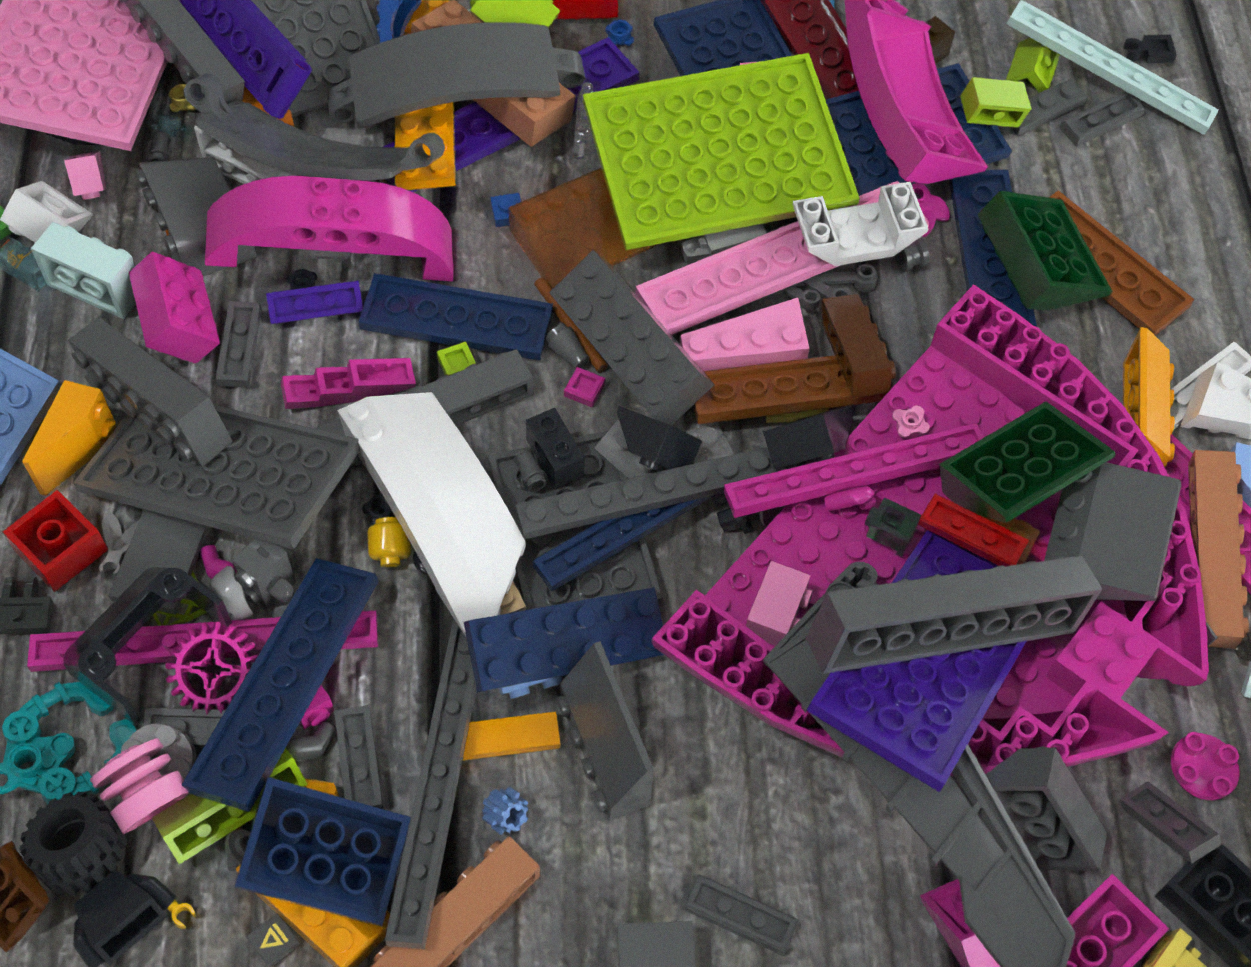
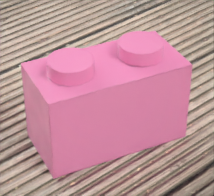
(778, 602)

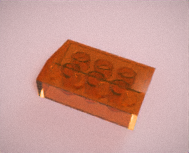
(567, 224)

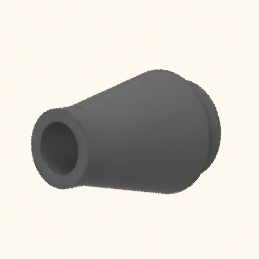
(567, 345)

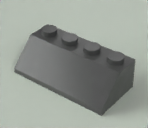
(1049, 810)

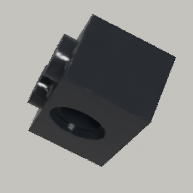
(555, 448)

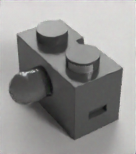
(264, 573)

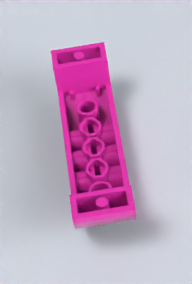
(330, 217)

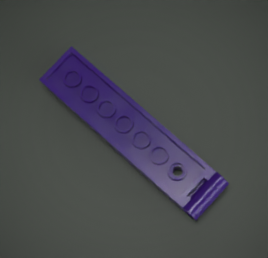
(255, 49)

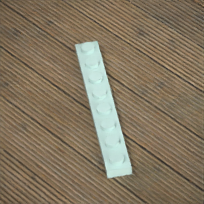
(1112, 67)

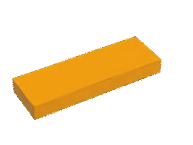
(512, 736)

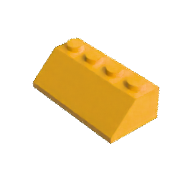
(1148, 391)
(335, 937)

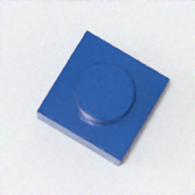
(500, 207)

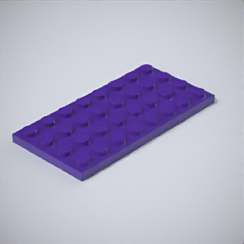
(922, 707)

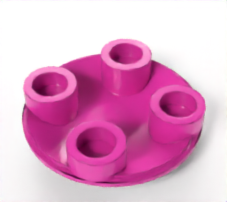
(1205, 766)

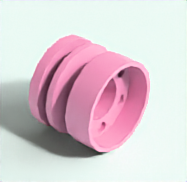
(139, 784)

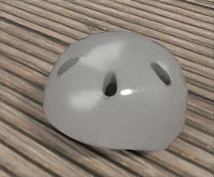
(231, 592)

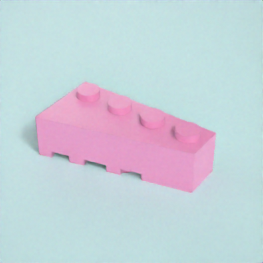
(750, 339)

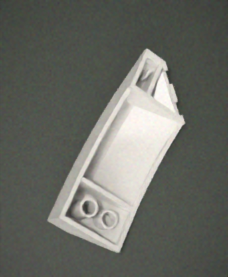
(439, 499)

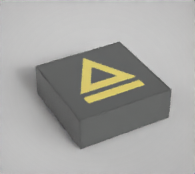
(273, 940)

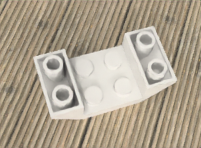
(862, 230)

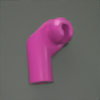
(859, 496)
(212, 562)

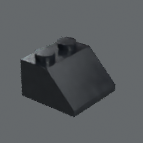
(656, 442)

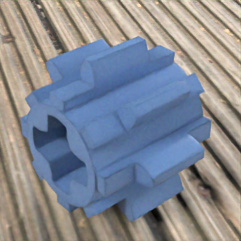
(505, 810)

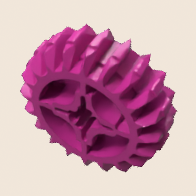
(215, 652)

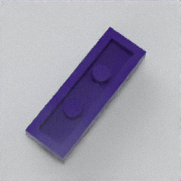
(314, 302)

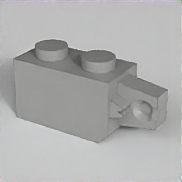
(711, 244)

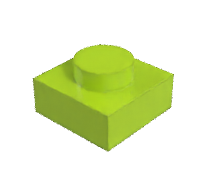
(455, 358)

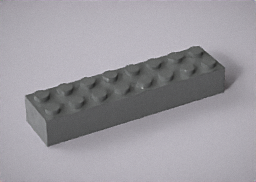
(951, 613)

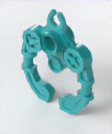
(50, 753)

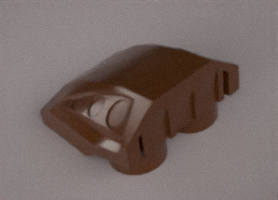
(20, 897)

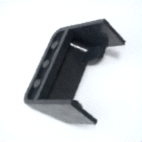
(92, 655)

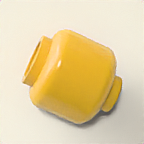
(388, 542)

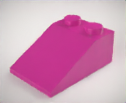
(947, 912)

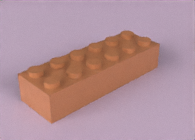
(526, 117)

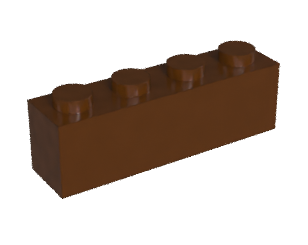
(857, 346)

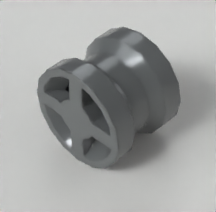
(913, 255)

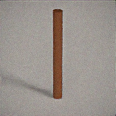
(595, 358)

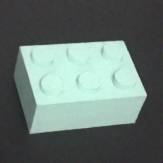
(86, 269)

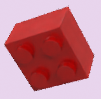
(55, 540)

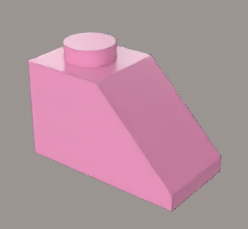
(86, 174)

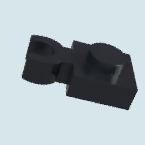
(1152, 48)

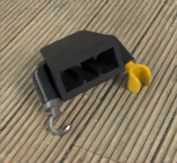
(120, 914)

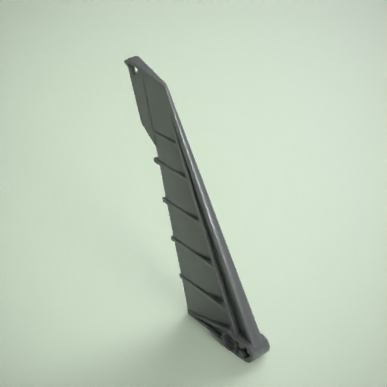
(1000, 888)

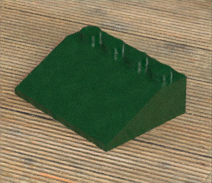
(1042, 251)
(1022, 464)

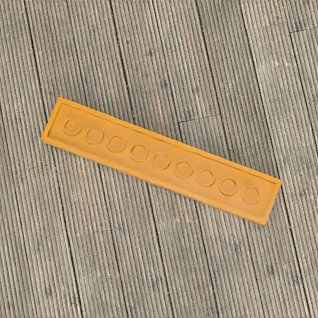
(433, 119)

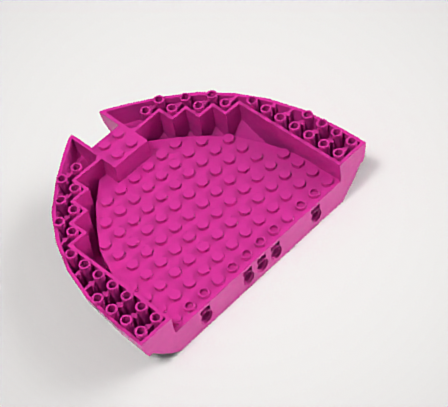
(1062, 688)

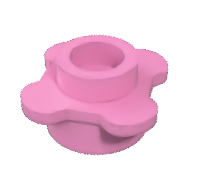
(910, 430)

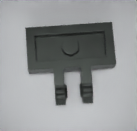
(26, 613)

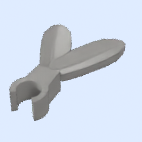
(116, 543)

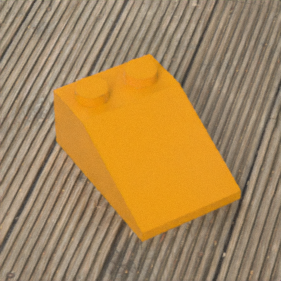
(68, 435)

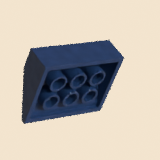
(323, 852)

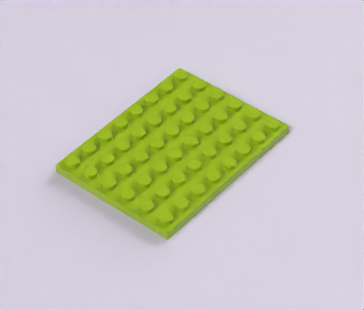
(717, 150)

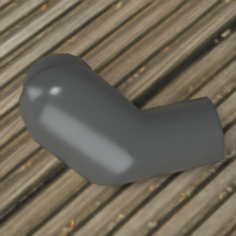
(313, 746)

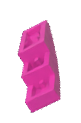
(348, 384)

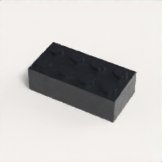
(1214, 903)

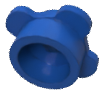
(620, 32)

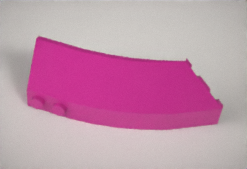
(905, 93)

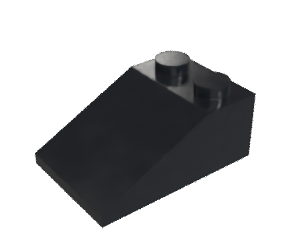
(809, 438)

